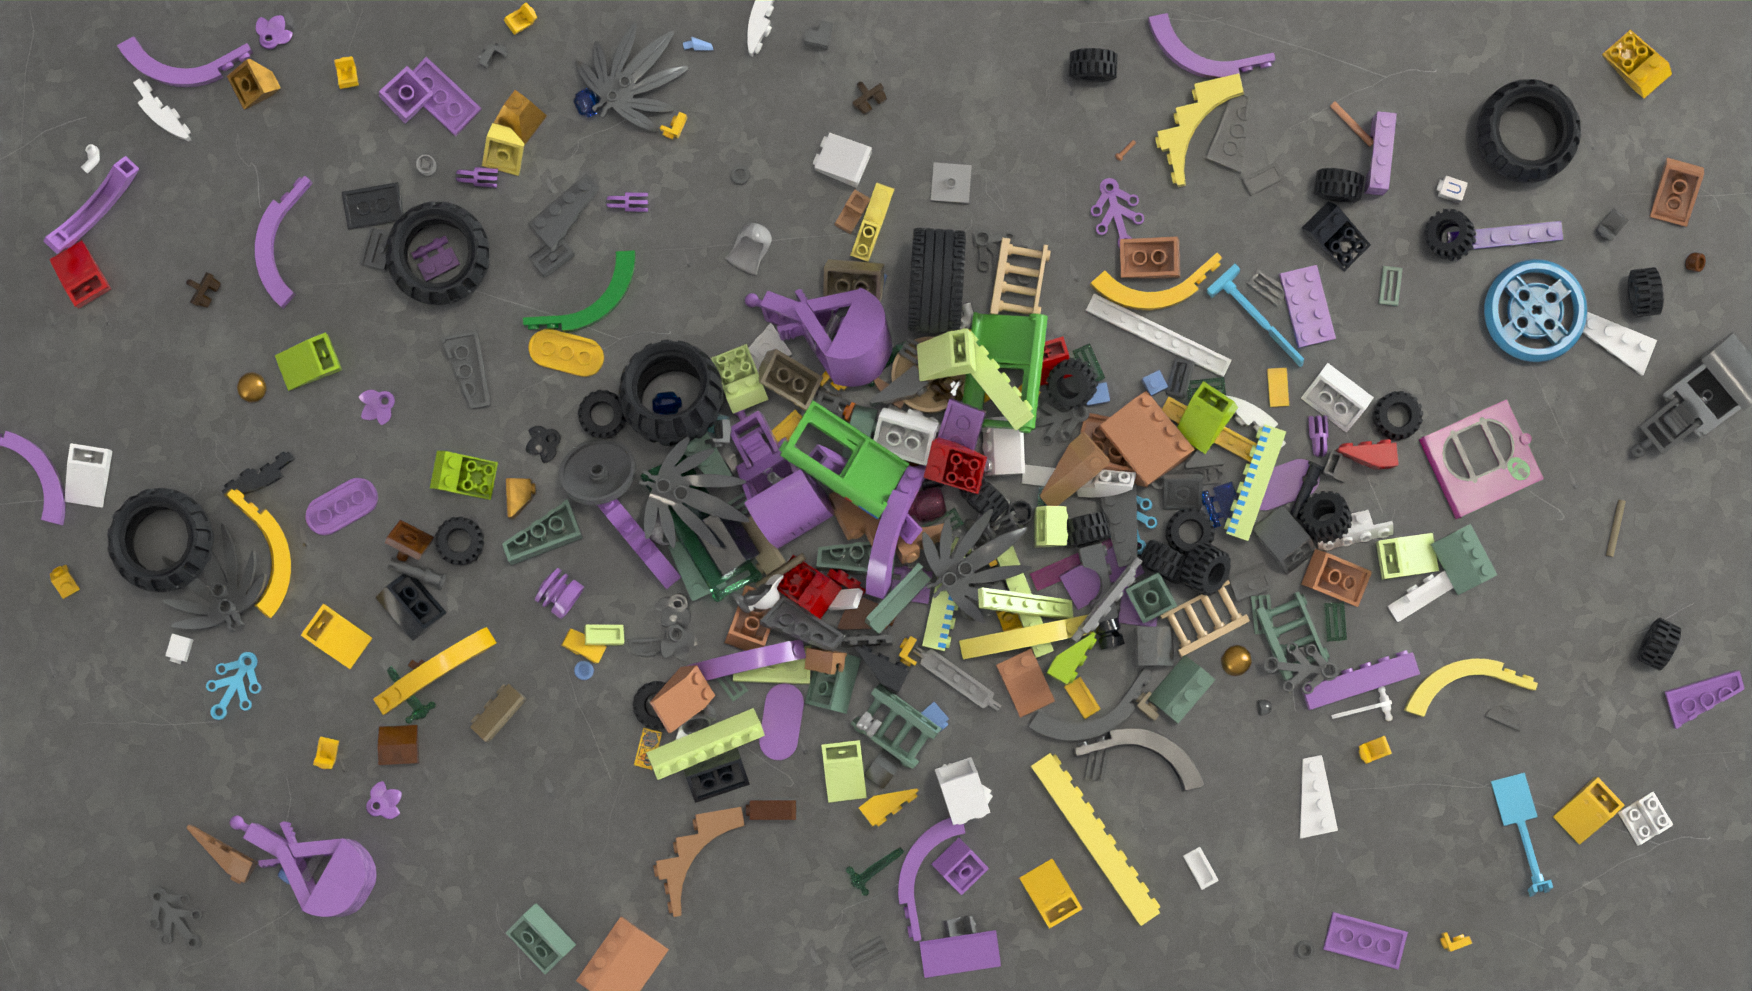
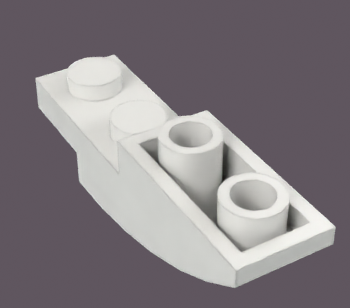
(759, 25)
(164, 117)
(1250, 413)
(1108, 484)

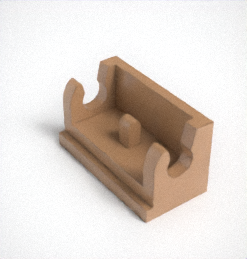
(824, 661)

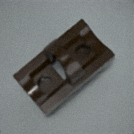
(862, 102)
(206, 282)
(946, 389)

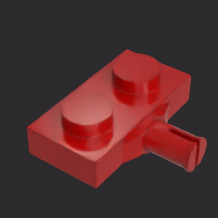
(841, 578)

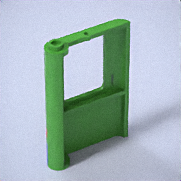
(1013, 344)
(868, 474)

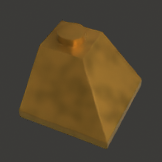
(252, 83)
(520, 116)
(519, 495)

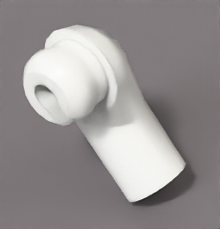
(966, 320)

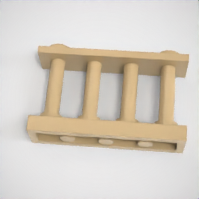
(1004, 268)
(1203, 637)

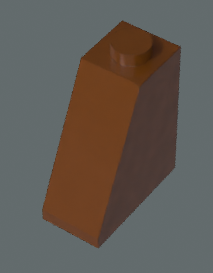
(855, 618)
(771, 809)

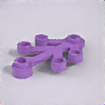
(1115, 209)

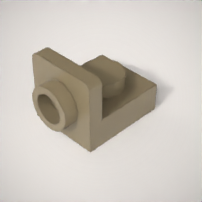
(1149, 710)

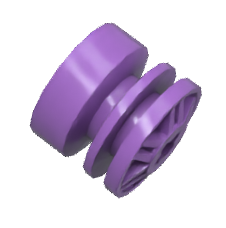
(559, 593)

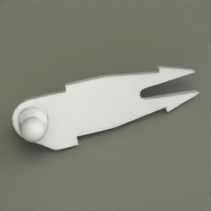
(1384, 703)

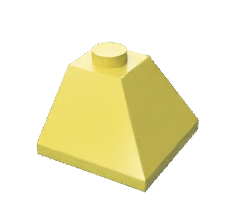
(503, 150)

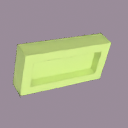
(604, 634)

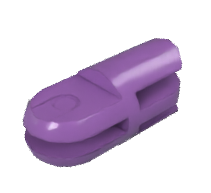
(477, 177)
(627, 202)
(1318, 434)

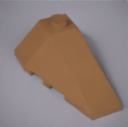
(1076, 467)
(230, 859)

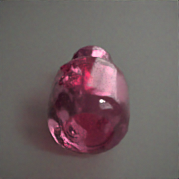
(928, 505)

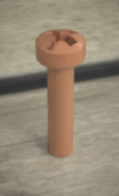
(1119, 156)

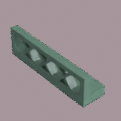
(897, 599)

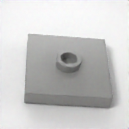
(951, 183)

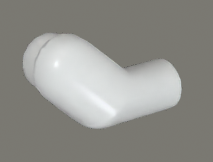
(93, 158)

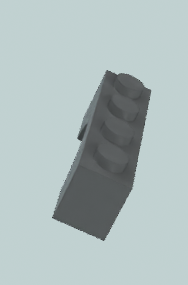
(1093, 557)

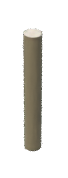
(1615, 528)
(783, 569)

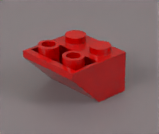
(1054, 353)

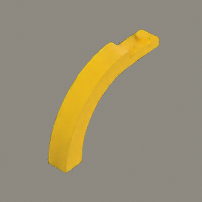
(1140, 300)
(279, 551)
(434, 669)

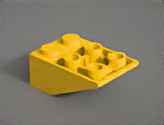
(1638, 63)
(336, 636)
(881, 805)
(1588, 810)
(1050, 893)

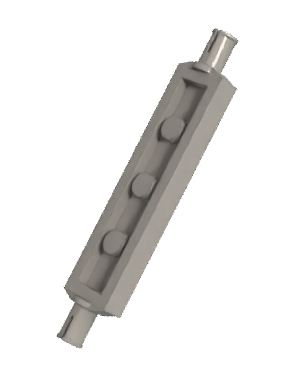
(1103, 606)
(957, 678)

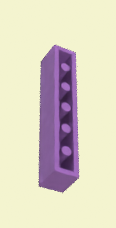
(1362, 680)

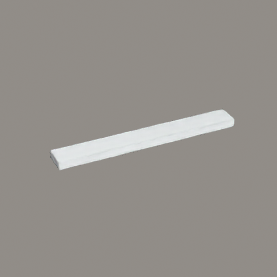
(1158, 335)

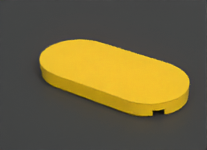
(566, 352)

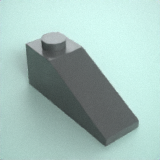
(903, 388)

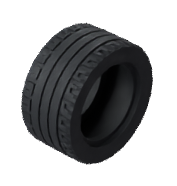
(936, 280)

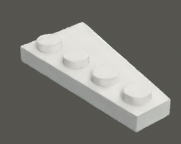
(765, 342)
(1627, 345)
(1316, 804)

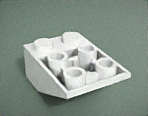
(87, 475)

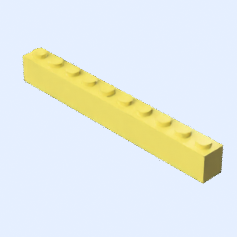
(1095, 839)

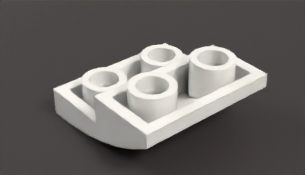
(1645, 818)

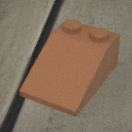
(1677, 192)
(1150, 258)
(1336, 577)
(746, 628)
(1025, 683)
(682, 697)

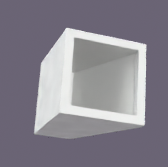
(842, 159)
(962, 791)

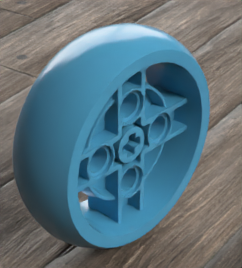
(1558, 336)

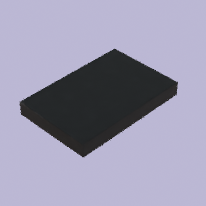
(372, 205)

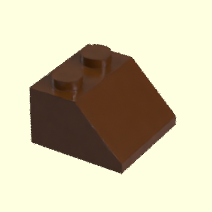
(398, 745)

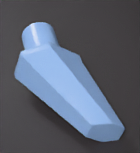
(697, 44)

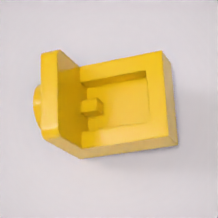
(520, 19)
(346, 72)
(63, 581)
(906, 647)
(1374, 749)
(326, 753)

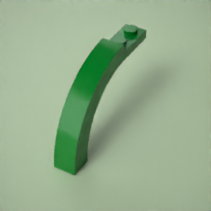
(601, 308)

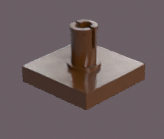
(409, 541)

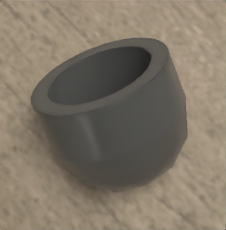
(1263, 707)

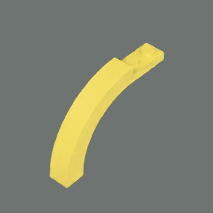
(1020, 637)
(1441, 677)

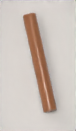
(1352, 124)

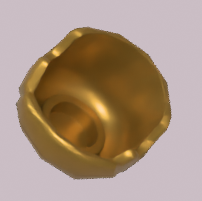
(251, 387)
(1236, 660)

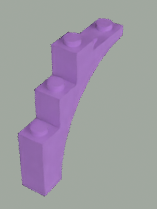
(643, 547)

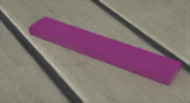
(1050, 574)

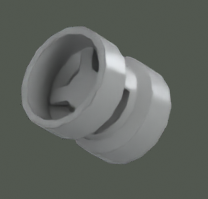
(423, 164)
(869, 724)

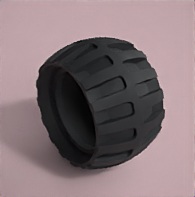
(1555, 103)
(426, 215)
(661, 359)
(123, 529)

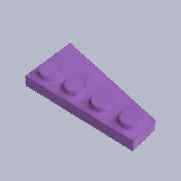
(1695, 698)

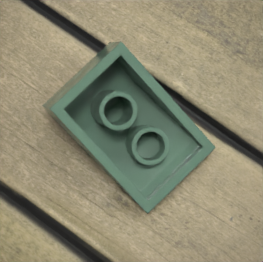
(690, 575)

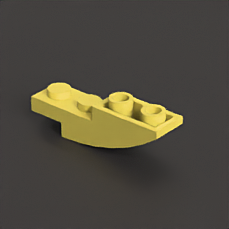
(872, 222)

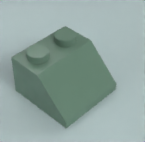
(1151, 597)

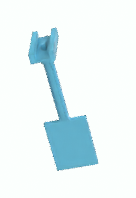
(1225, 282)
(1516, 807)

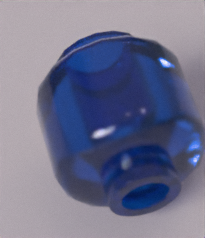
(585, 101)
(666, 403)

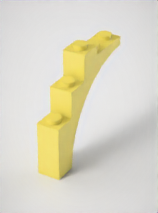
(1176, 139)

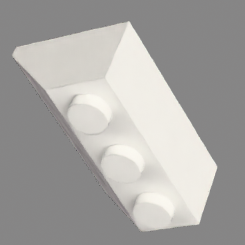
(1337, 397)
(905, 435)
(1003, 451)

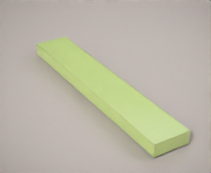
(1025, 603)

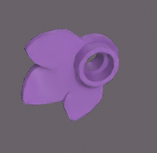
(274, 29)
(375, 408)
(386, 799)

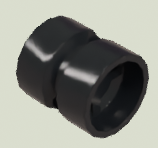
(1023, 511)
(1109, 634)

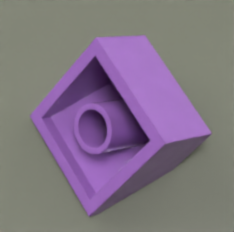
(405, 94)
(960, 866)

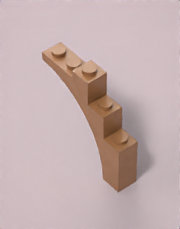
(858, 522)
(675, 869)

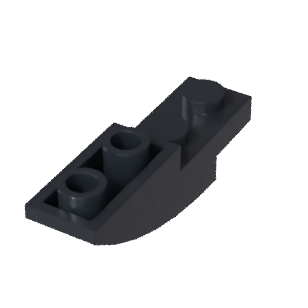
(253, 481)

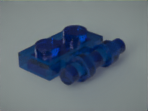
(1224, 495)

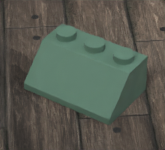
(1464, 559)
(1181, 689)
(833, 690)
(540, 938)

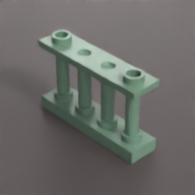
(1272, 633)
(913, 719)

